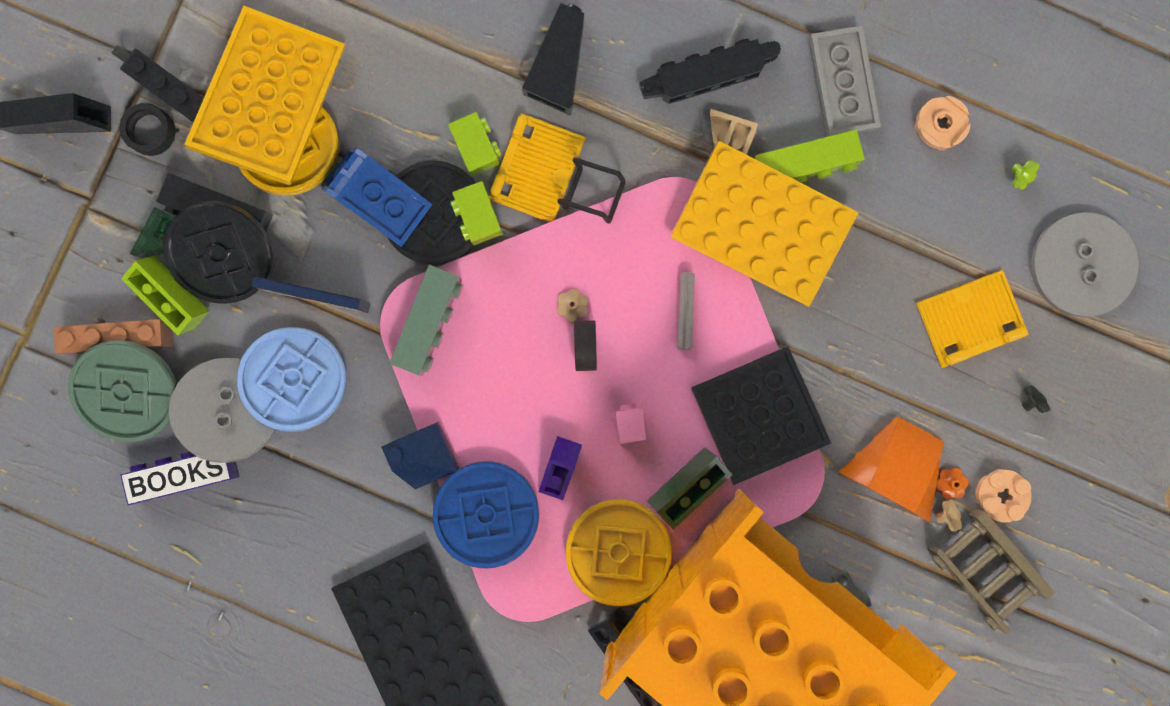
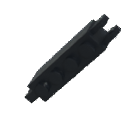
(710, 71)
(160, 82)

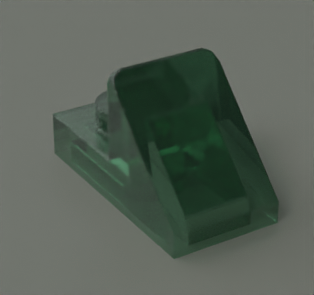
(150, 239)

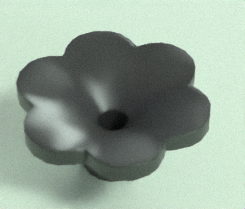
(1035, 399)

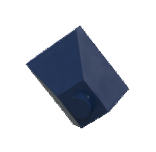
(421, 456)

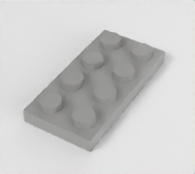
(845, 80)

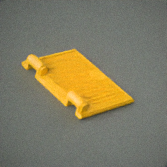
(537, 168)
(971, 318)

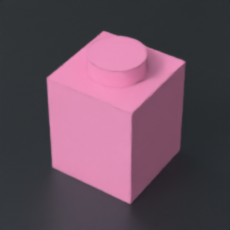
(630, 424)

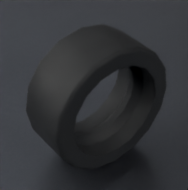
(130, 119)
(585, 345)

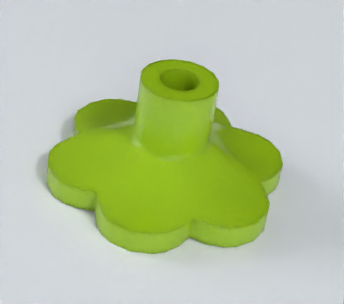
(1024, 174)

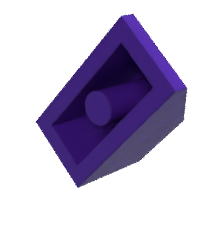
(560, 468)

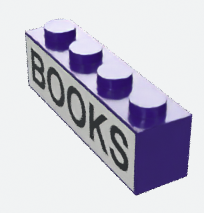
(173, 477)

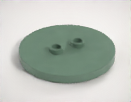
(122, 390)

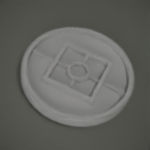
(1084, 264)
(211, 415)

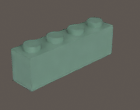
(426, 320)

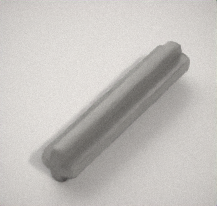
(686, 308)

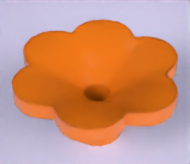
(946, 483)

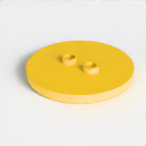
(315, 163)
(618, 552)

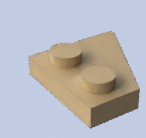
(732, 131)

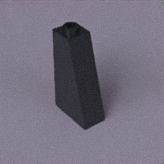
(556, 65)
(55, 115)

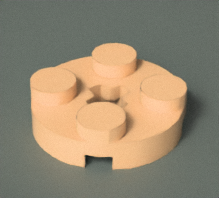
(942, 138)
(1017, 488)

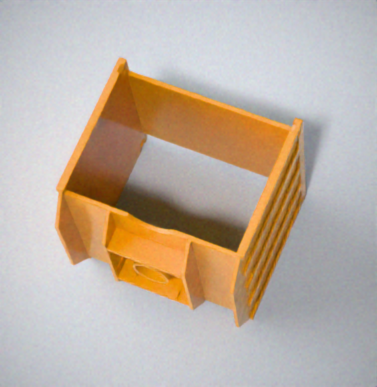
(756, 630)

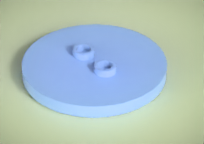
(291, 379)

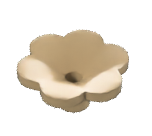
(569, 312)
(950, 515)

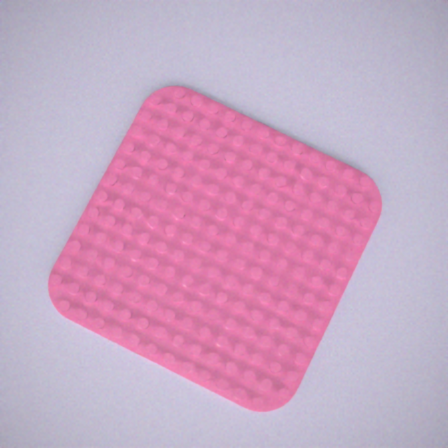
(511, 385)

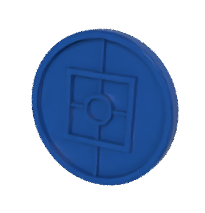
(486, 514)

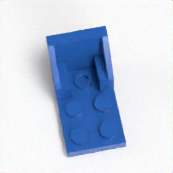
(376, 196)

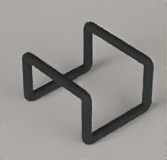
(565, 204)

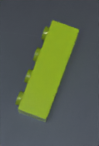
(817, 157)

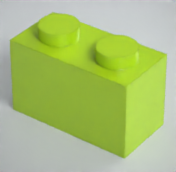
(474, 144)
(477, 213)

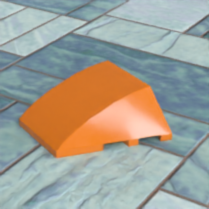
(900, 466)

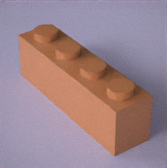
(80, 338)

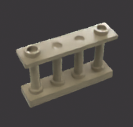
(1016, 565)

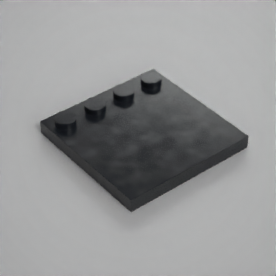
(761, 415)

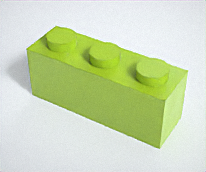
(164, 295)

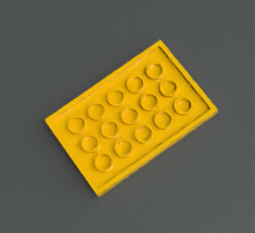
(265, 95)
(763, 224)

